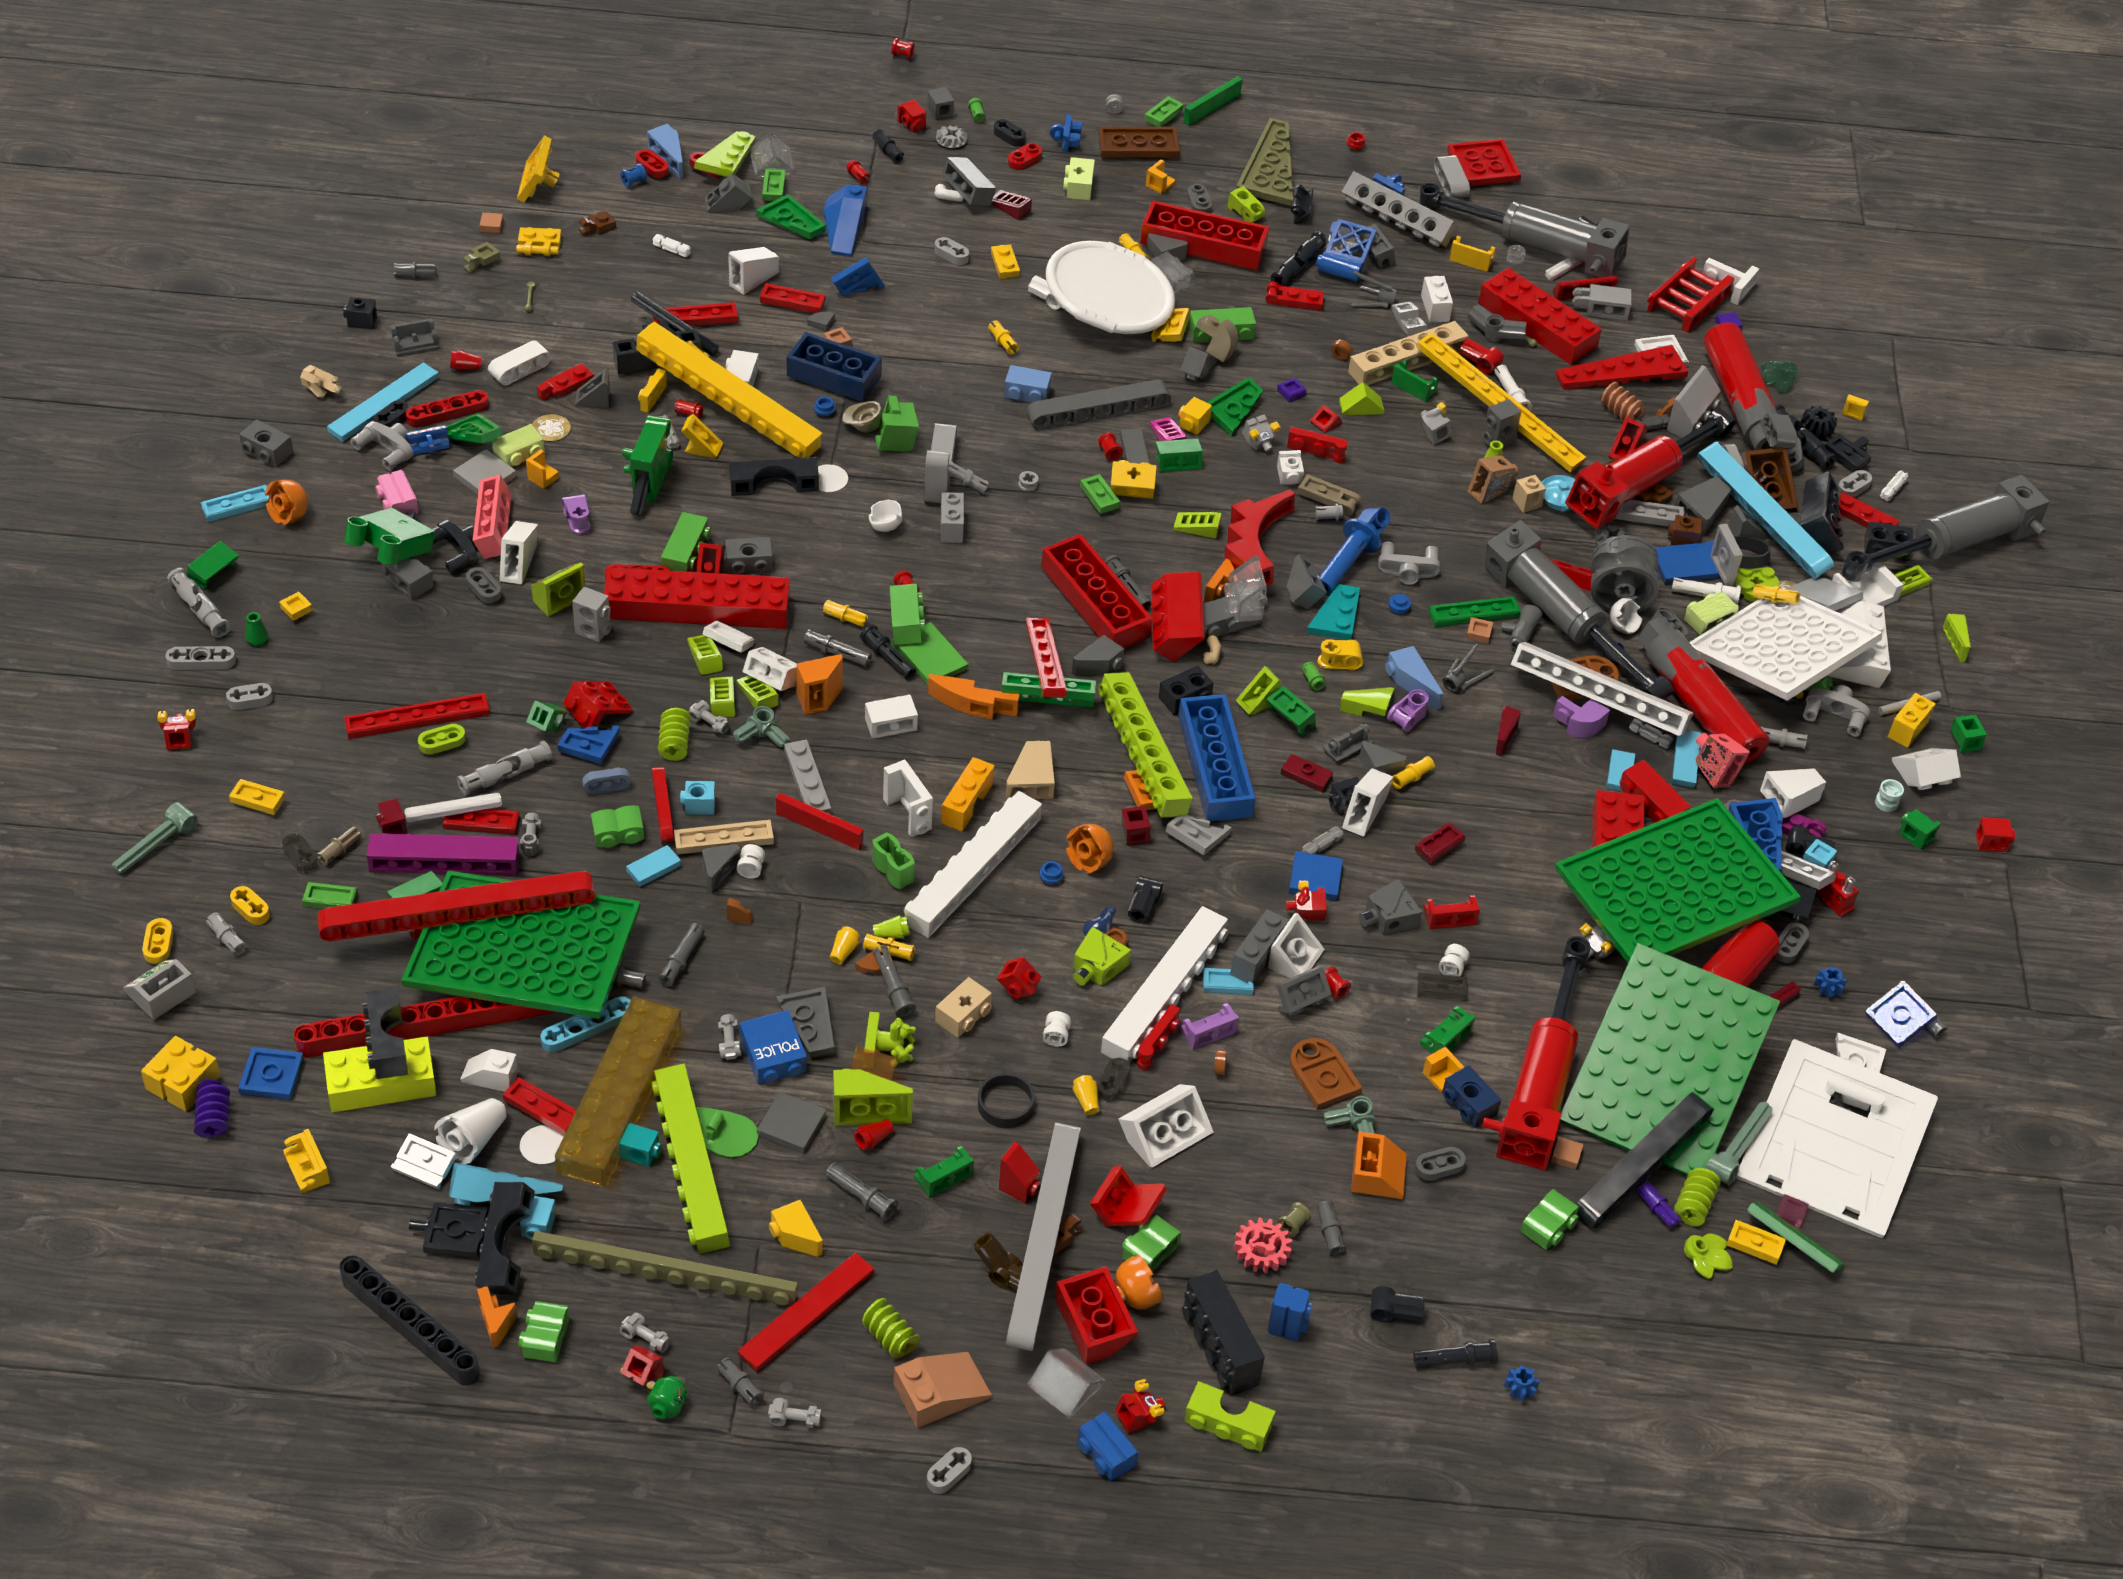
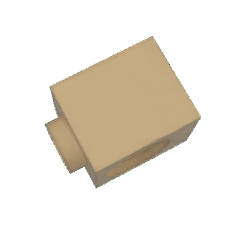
(1529, 493)

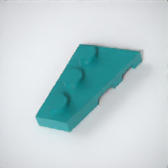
(1337, 614)

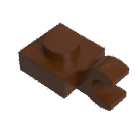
(597, 222)
(1657, 494)
(1066, 1231)

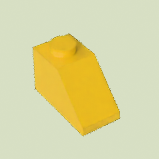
(796, 1229)

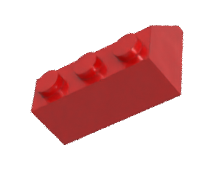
(1095, 1314)

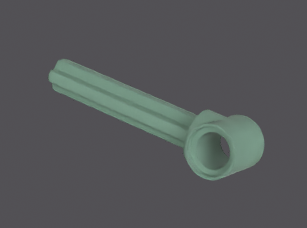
(177, 820)
(1726, 1163)

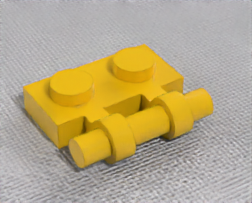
(539, 241)

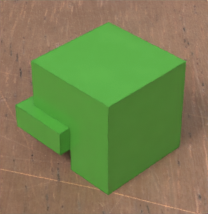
(897, 426)

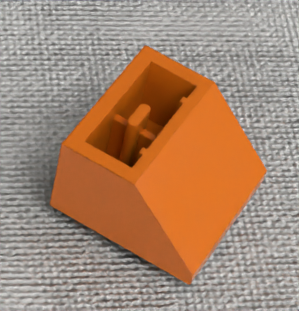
(819, 683)
(1378, 1166)

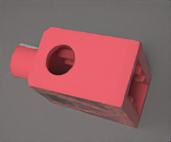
(1720, 758)

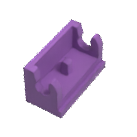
(1210, 1028)

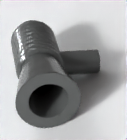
(1523, 630)

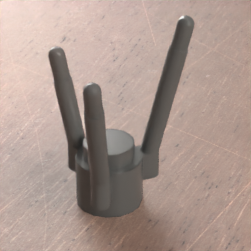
(1385, 295)
(1456, 676)

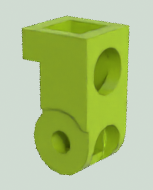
(1245, 205)

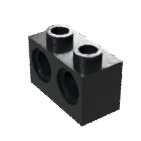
(1882, 536)
(1184, 685)

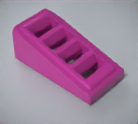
(1167, 430)

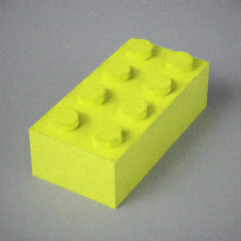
(355, 1085)

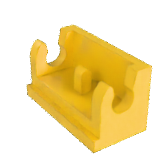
(1471, 256)
(306, 1162)

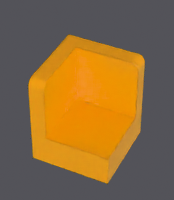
(1157, 179)
(539, 471)
(1440, 1066)

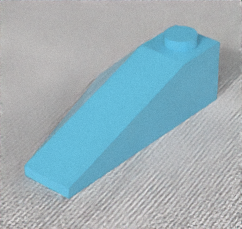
(477, 1183)

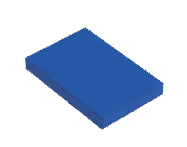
(1686, 562)

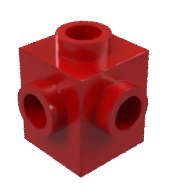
(1019, 978)

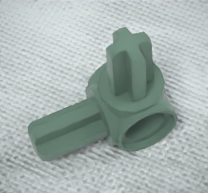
(761, 725)
(1362, 1122)

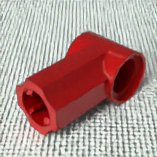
(1485, 358)

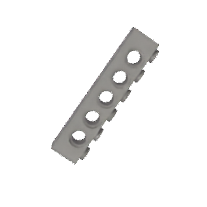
(1359, 184)

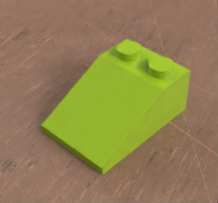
(867, 1099)

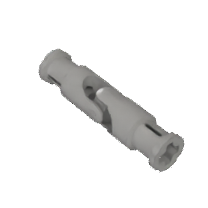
(199, 602)
(490, 773)

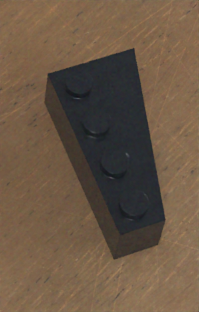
(1821, 512)

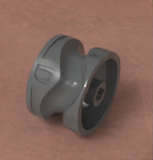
(1624, 569)

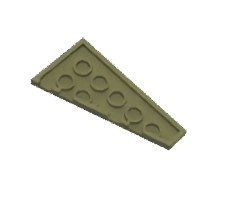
(1269, 167)

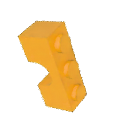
(972, 784)

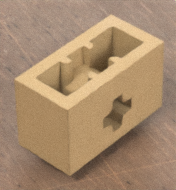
(963, 1007)

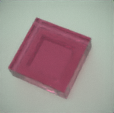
(1792, 1210)

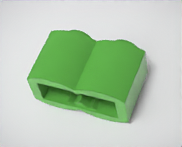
(617, 826)
(893, 860)
(1550, 1219)
(1153, 1242)
(545, 1331)

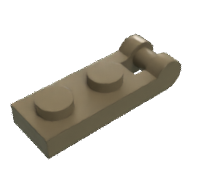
(1329, 494)

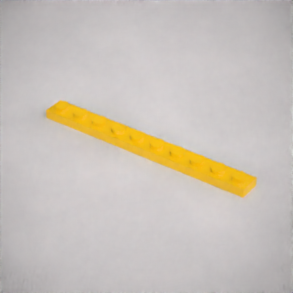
(1492, 394)

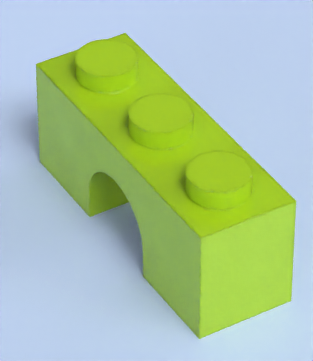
(1247, 1428)

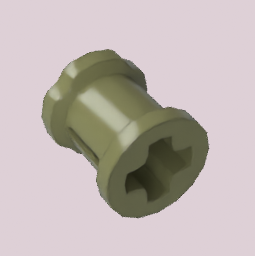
(1295, 1218)

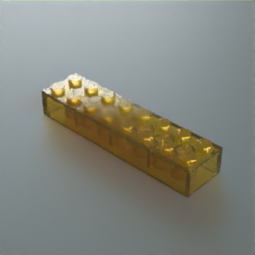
(618, 1091)

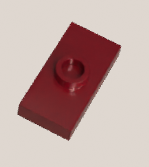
(1306, 772)
(1440, 842)

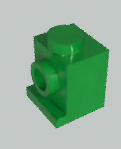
(546, 716)
(1968, 733)
(1918, 828)

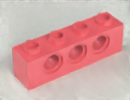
(491, 516)

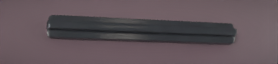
(673, 322)

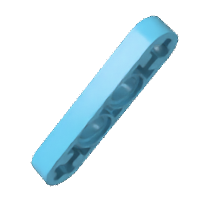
(588, 1027)

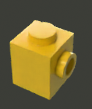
(1195, 415)

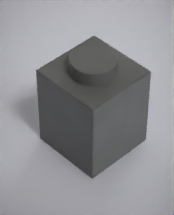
(940, 103)

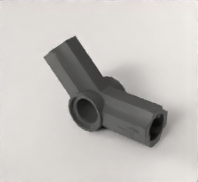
(1495, 326)

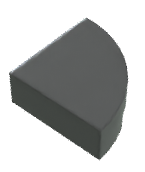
(821, 320)

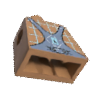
(1491, 478)

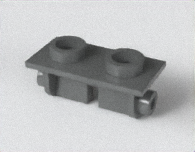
(1348, 744)

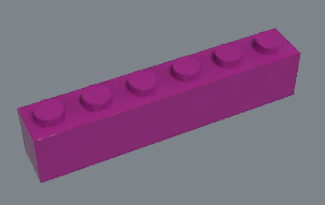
(443, 853)

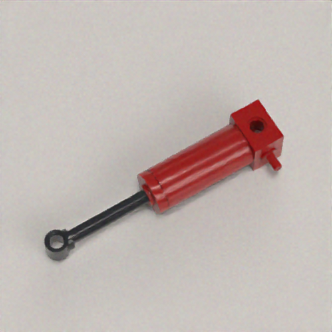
(1602, 490)
(1535, 1109)

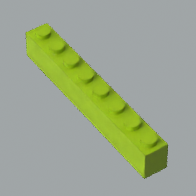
(691, 1159)

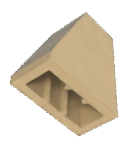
(1033, 772)

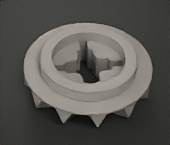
(956, 138)

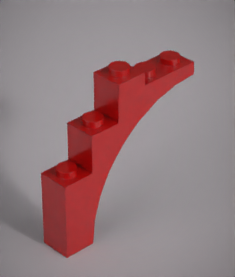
(1249, 523)

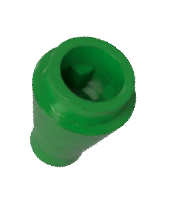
(255, 632)

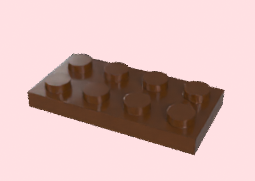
(1138, 142)

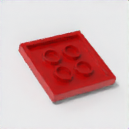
(1486, 162)

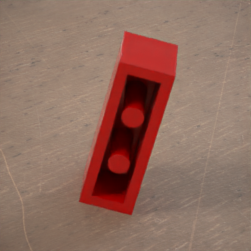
(1659, 797)

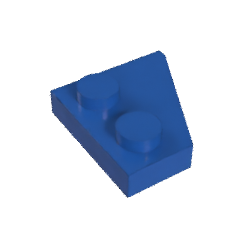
(588, 742)

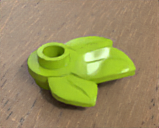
(1708, 1254)

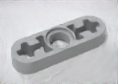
(217, 663)

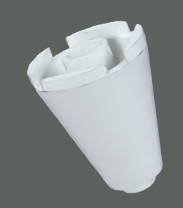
(470, 1128)

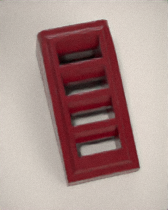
(1015, 204)
(1508, 726)

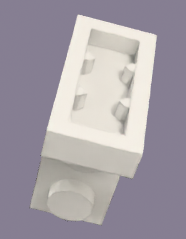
(1743, 281)

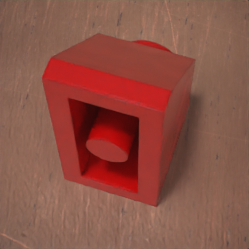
(1628, 438)
(710, 558)
(1019, 1174)

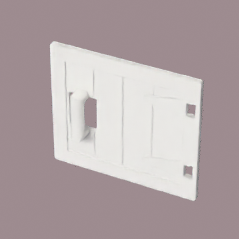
(1832, 1153)

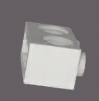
(771, 668)

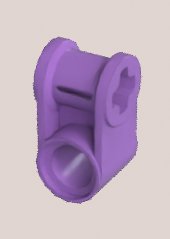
(577, 513)
(1409, 709)

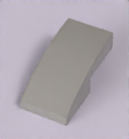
(1408, 318)

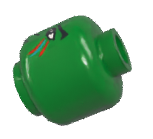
(667, 1397)

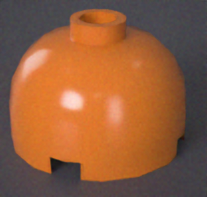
(286, 501)
(1089, 847)
(1137, 1285)

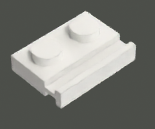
(424, 1161)

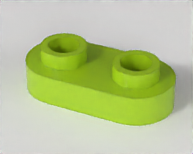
(441, 739)

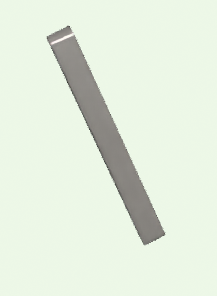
(1043, 1237)

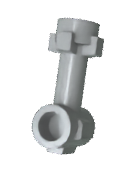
(702, 711)
(529, 843)
(730, 1048)
(636, 1324)
(780, 1411)

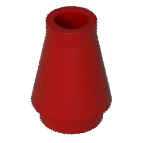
(463, 361)
(871, 1134)

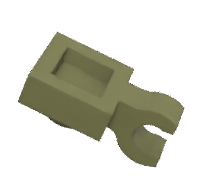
(481, 254)

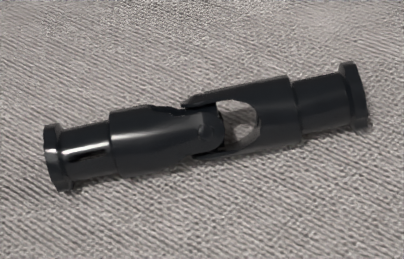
(1299, 259)
(1814, 447)

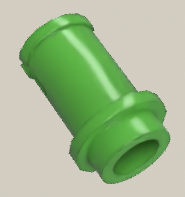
(976, 107)
(1315, 679)

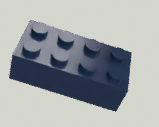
(834, 366)

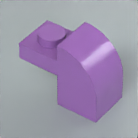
(1581, 721)

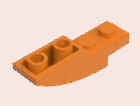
(964, 697)

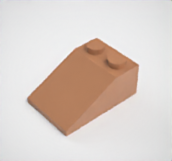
(939, 1386)

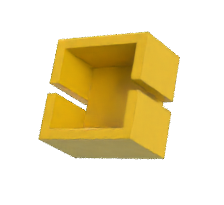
(181, 1070)

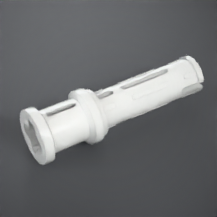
(1511, 387)
(1705, 589)

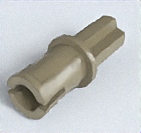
(338, 846)

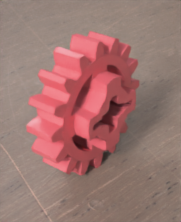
(1262, 1245)

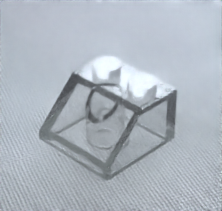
(1246, 591)

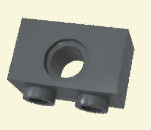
(1502, 423)
(266, 443)
(748, 555)

